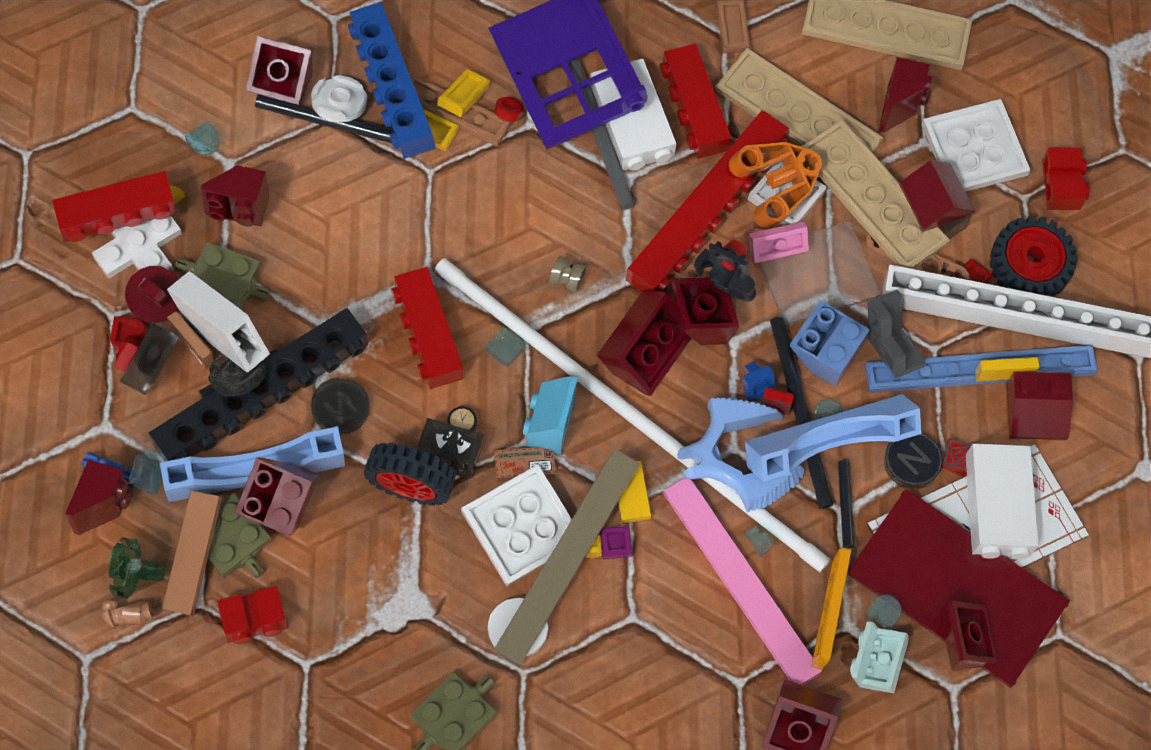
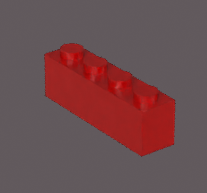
(695, 100)
(114, 207)
(428, 328)

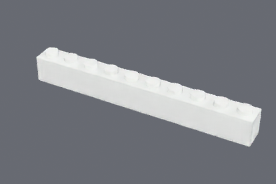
(1020, 311)

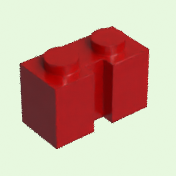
(1063, 178)
(252, 615)

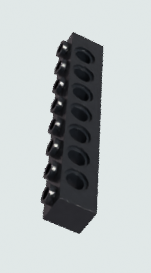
(290, 358)

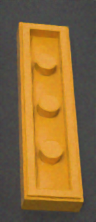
(831, 609)

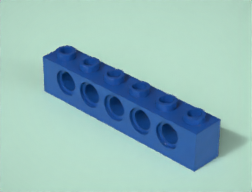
(372, 22)

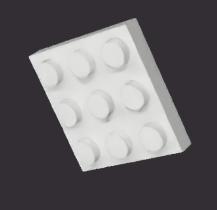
(977, 144)
(518, 524)

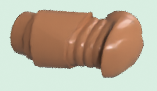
(131, 614)

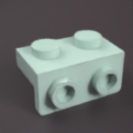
(879, 658)

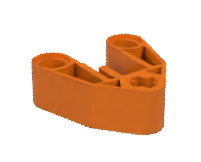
(793, 157)

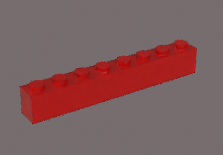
(701, 211)

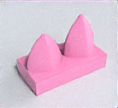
(778, 242)

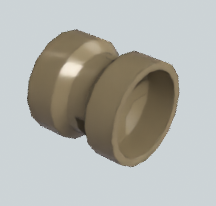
(565, 273)

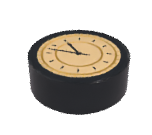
(463, 417)

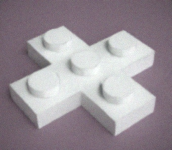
(137, 246)

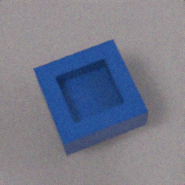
(757, 380)

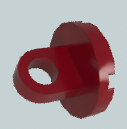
(148, 294)

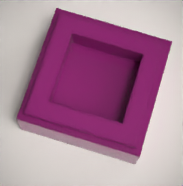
(616, 542)

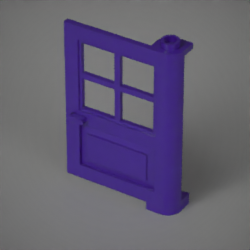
(552, 38)

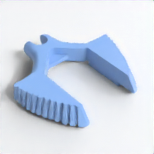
(729, 416)

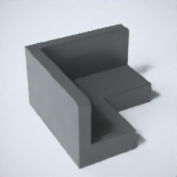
(889, 337)

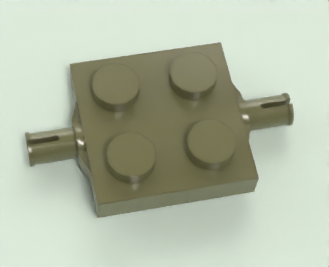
(226, 273)
(236, 540)
(454, 714)

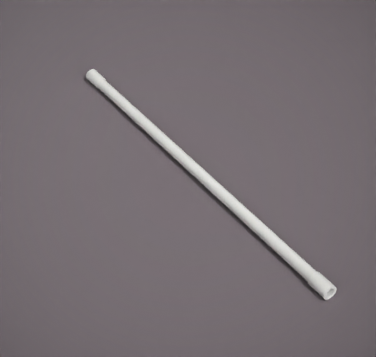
(458, 279)

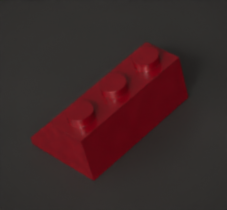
(645, 342)

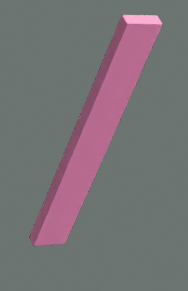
(741, 581)

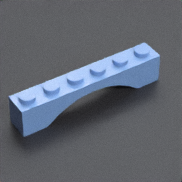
(783, 450)
(210, 475)

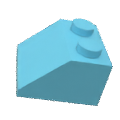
(551, 414)

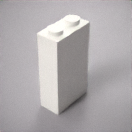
(639, 135)
(218, 321)
(1001, 501)

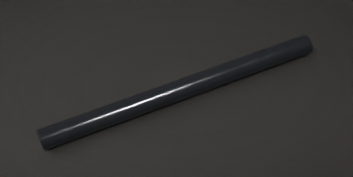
(800, 408)

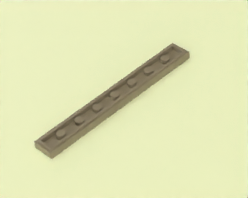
(566, 558)

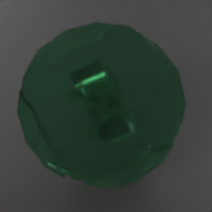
(128, 568)

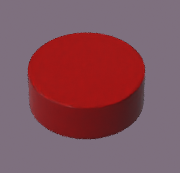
(508, 109)

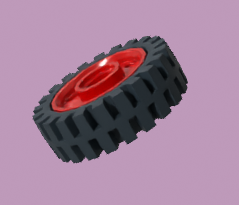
(1038, 240)
(410, 474)

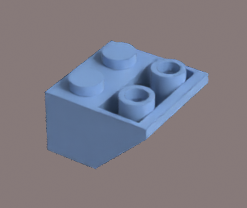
(829, 342)

